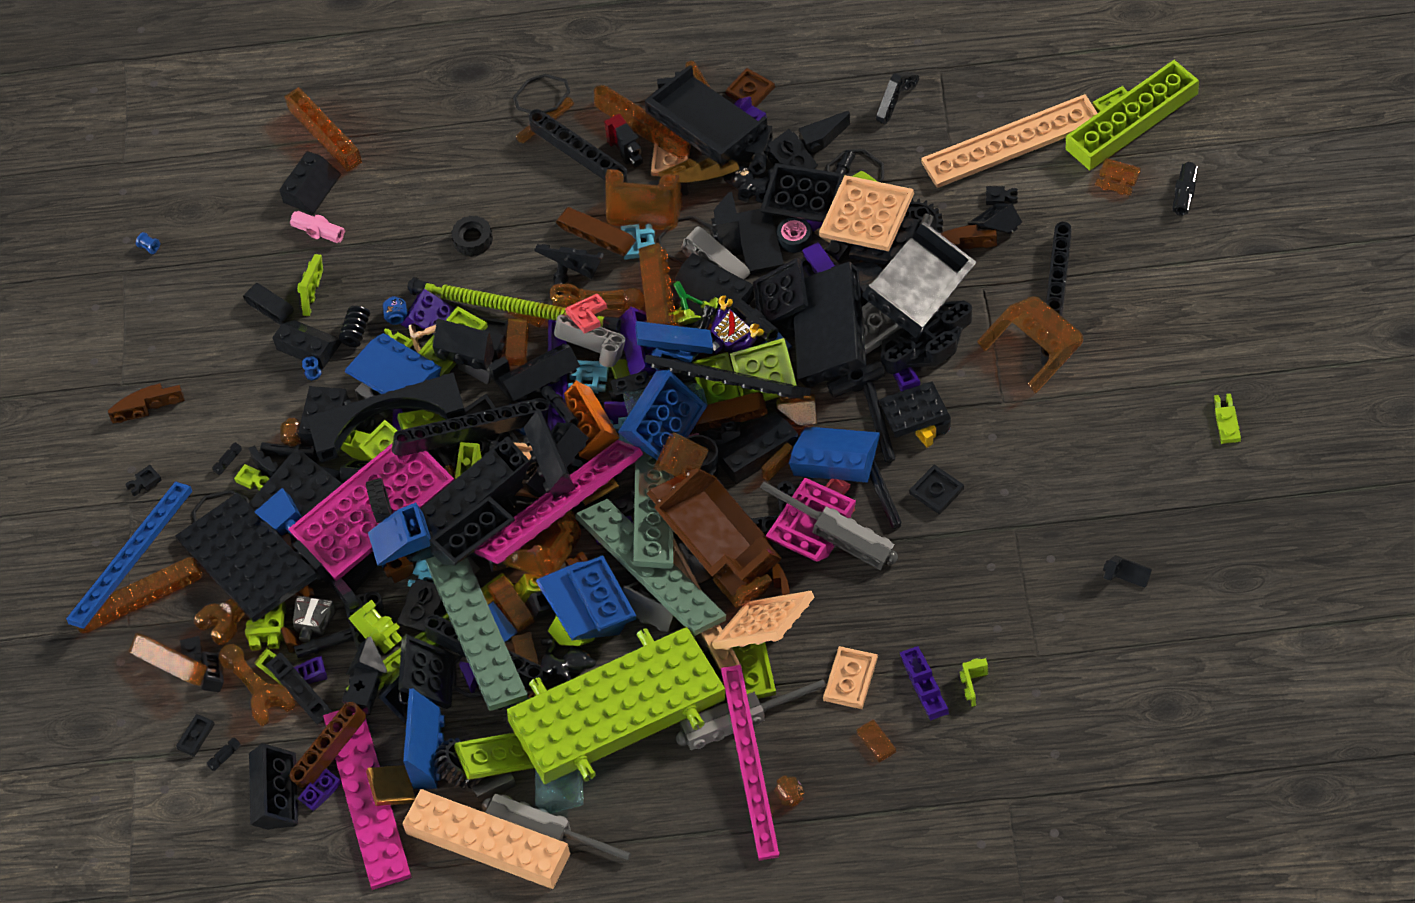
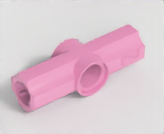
(317, 226)

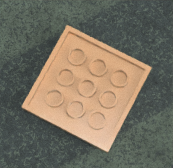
(866, 213)
(763, 620)

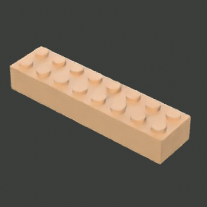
(486, 838)

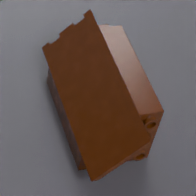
(715, 528)

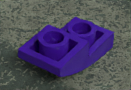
(320, 791)

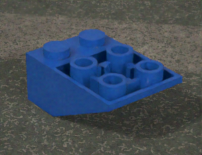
(399, 534)

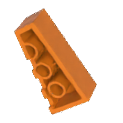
(592, 419)

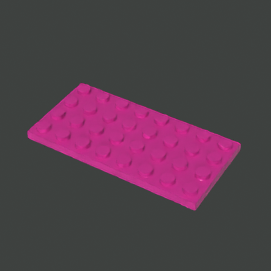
(340, 523)

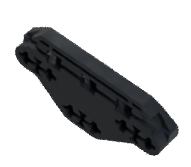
(934, 342)

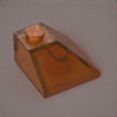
(799, 410)

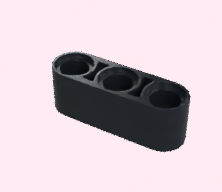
(268, 303)

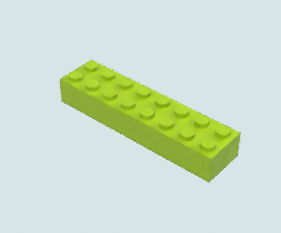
(1132, 115)

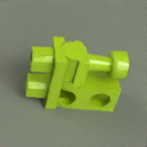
(380, 628)
(267, 629)

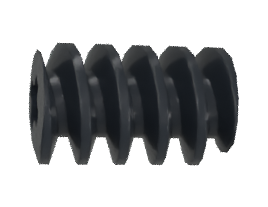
(354, 326)

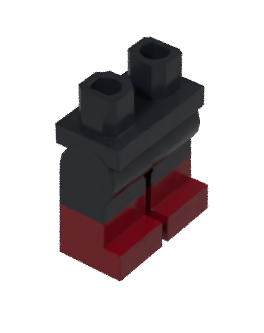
(622, 136)

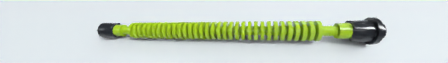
(501, 302)

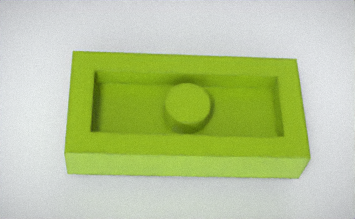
(1108, 99)

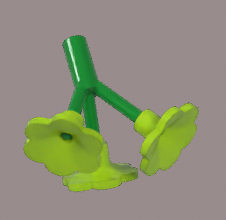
(683, 314)

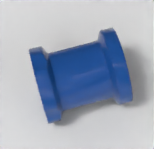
(146, 242)
(310, 372)

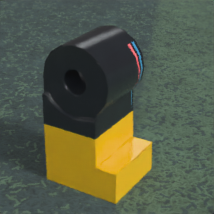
(927, 434)

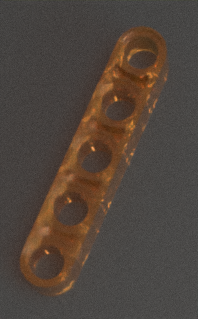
(168, 659)

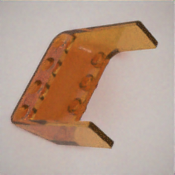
(1045, 328)

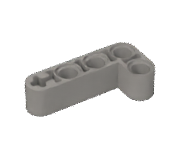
(707, 247)
(600, 340)

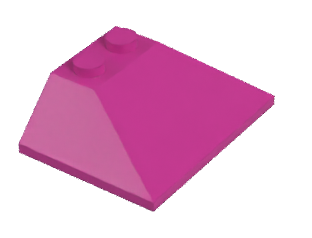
(795, 528)

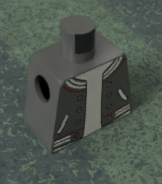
(312, 617)

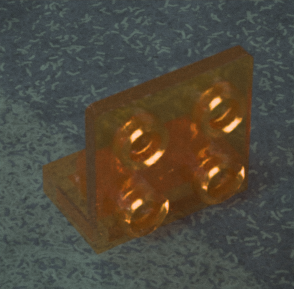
(680, 456)
(748, 592)

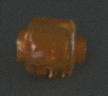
(289, 432)
(789, 791)

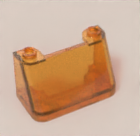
(643, 203)
(548, 549)

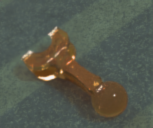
(615, 299)
(223, 616)
(263, 694)

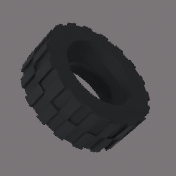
(474, 247)
(378, 499)

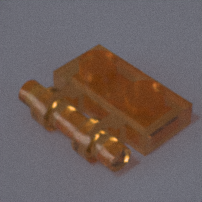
(1118, 172)

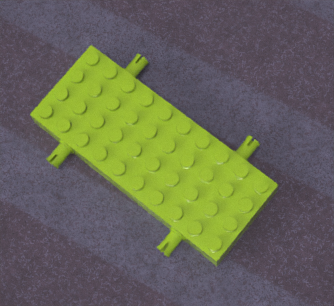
(615, 705)

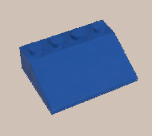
(391, 365)
(662, 410)
(834, 454)
(569, 606)
(422, 740)

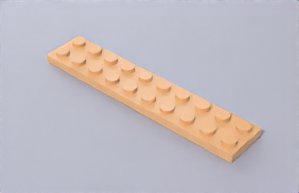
(1007, 141)

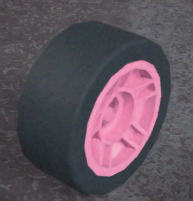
(786, 235)

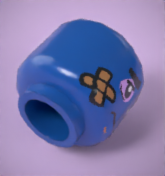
(394, 310)

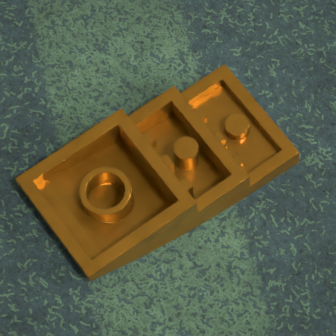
(703, 170)

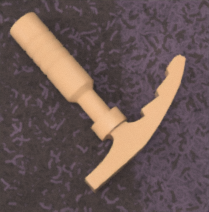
(419, 334)

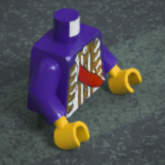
(730, 331)

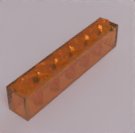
(323, 129)
(656, 285)

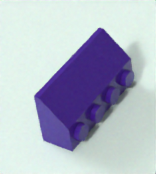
(634, 353)

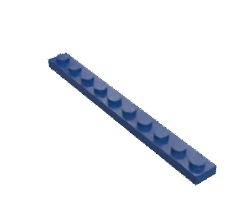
(129, 555)

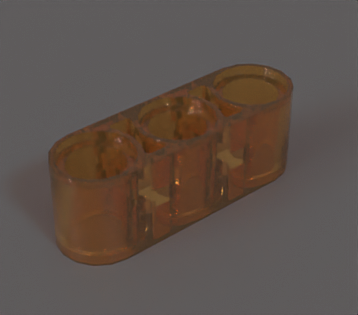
(517, 341)
(510, 603)

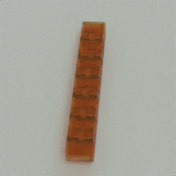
(639, 121)
(145, 592)

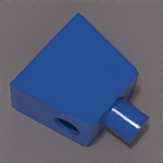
(279, 512)

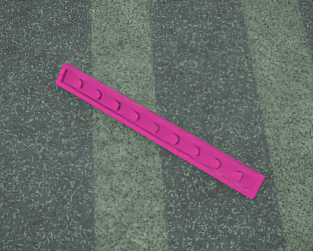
(750, 763)

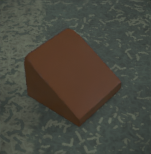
(291, 638)

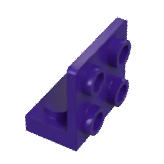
(427, 310)

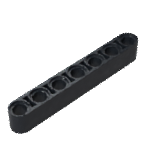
(587, 155)
(442, 632)

